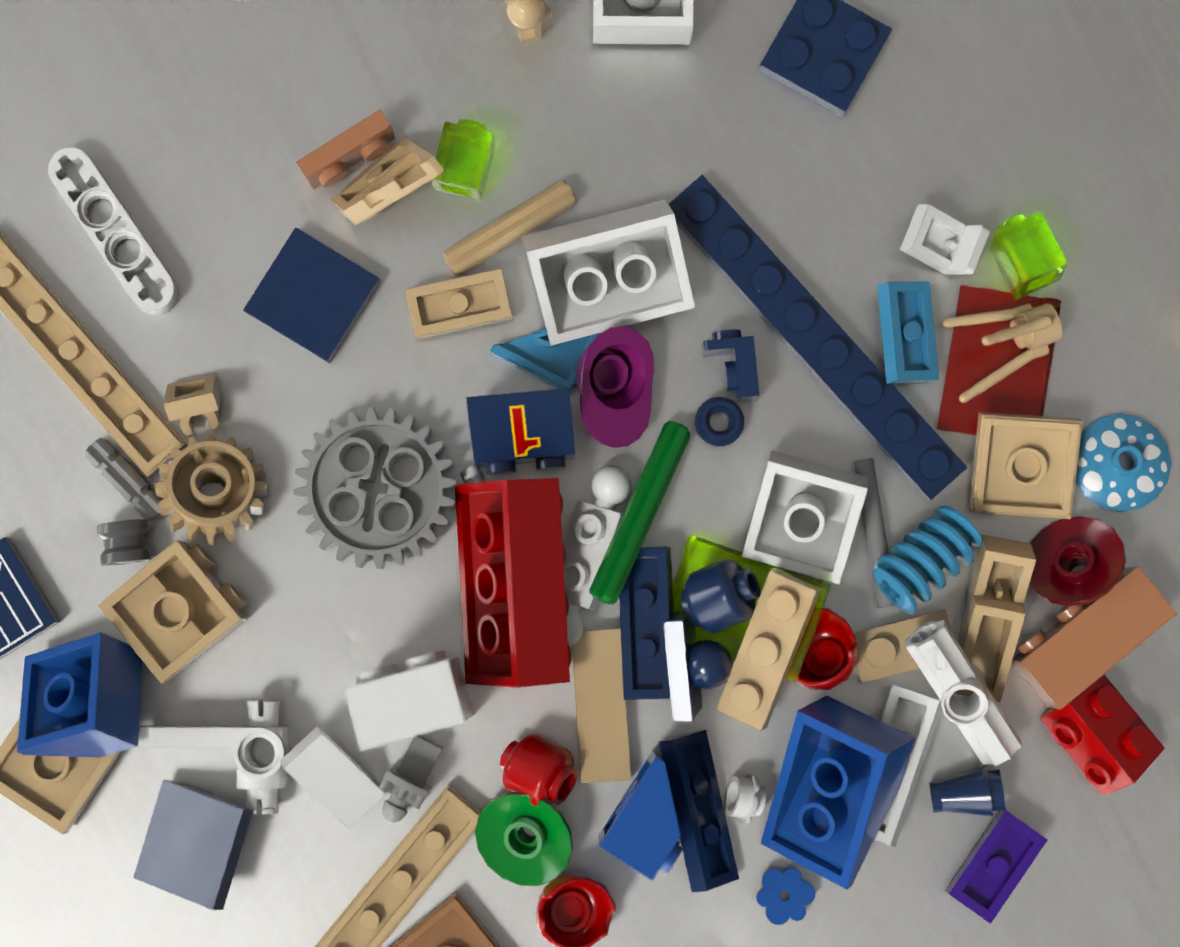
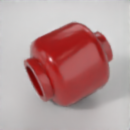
(538, 769)

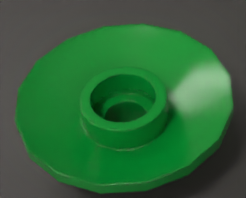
(513, 852)

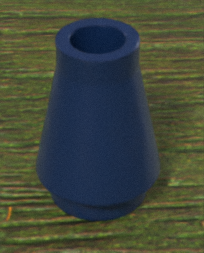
(969, 793)

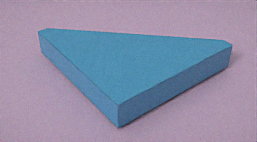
(538, 358)

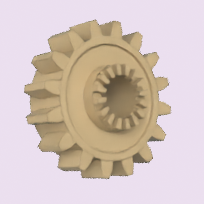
(211, 463)

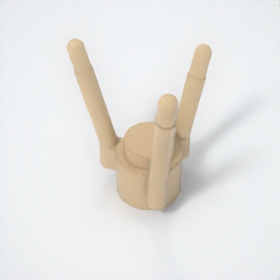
(1030, 329)

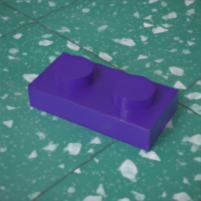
(996, 865)

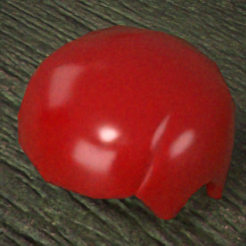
(830, 654)
(574, 911)

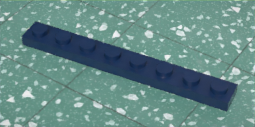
(816, 339)

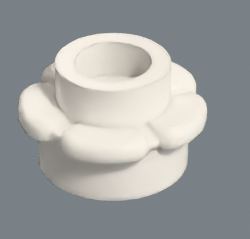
(745, 798)

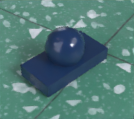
(692, 666)

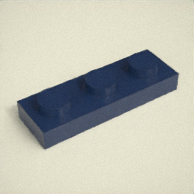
(644, 608)
(699, 811)

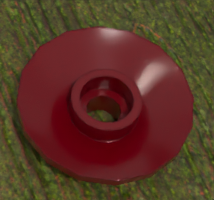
(1074, 544)

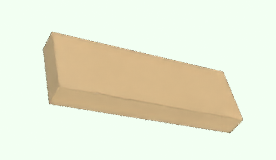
(601, 707)

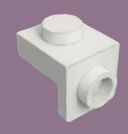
(944, 241)

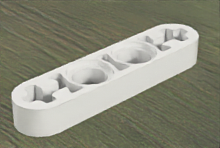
(117, 228)

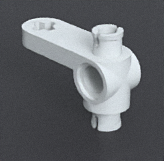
(258, 779)

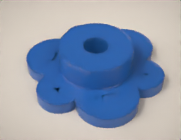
(778, 909)

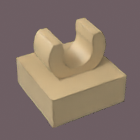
(193, 398)

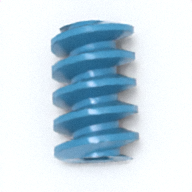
(925, 556)

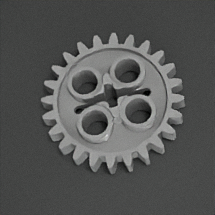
(330, 480)

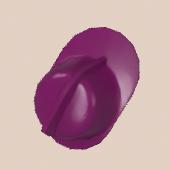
(616, 386)

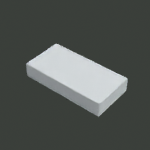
(332, 777)

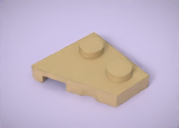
(387, 180)

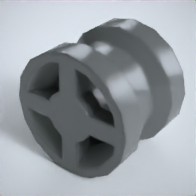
(124, 542)

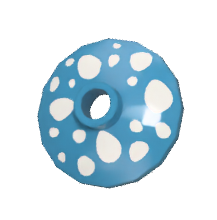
(1098, 465)

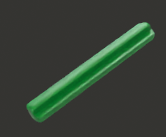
(640, 513)

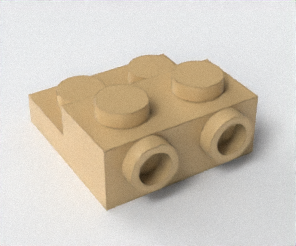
(174, 609)

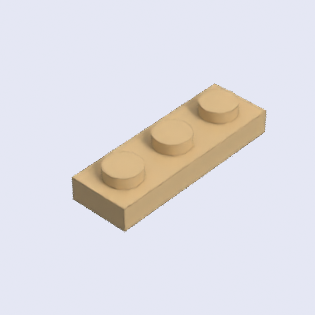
(768, 649)

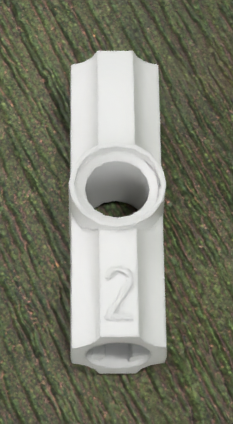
(950, 670)

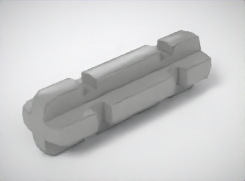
(124, 478)

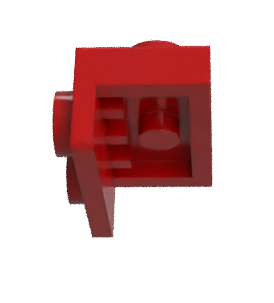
(1104, 737)

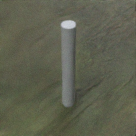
(873, 523)

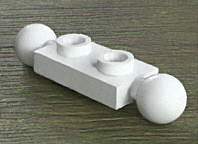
(588, 542)

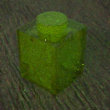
(466, 157)
(1027, 254)

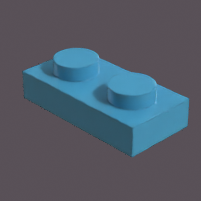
(908, 332)

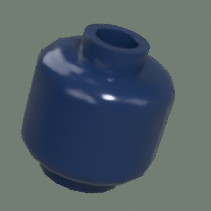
(720, 596)

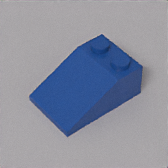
(835, 788)

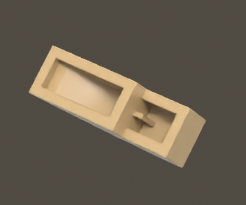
(995, 609)

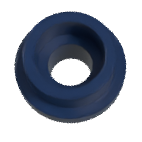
(730, 410)

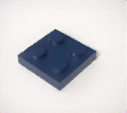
(825, 51)

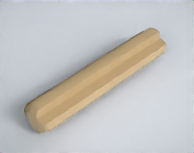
(509, 227)

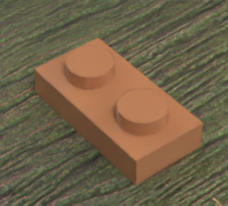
(363, 140)

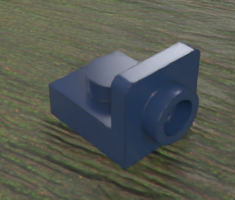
(742, 370)

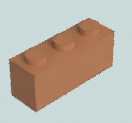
(1091, 638)

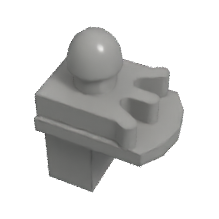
(409, 781)

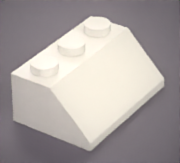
(609, 271)

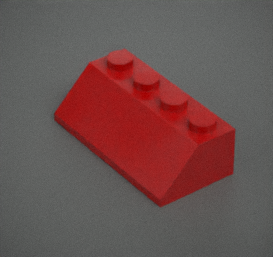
(513, 583)

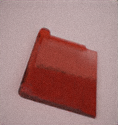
(972, 361)

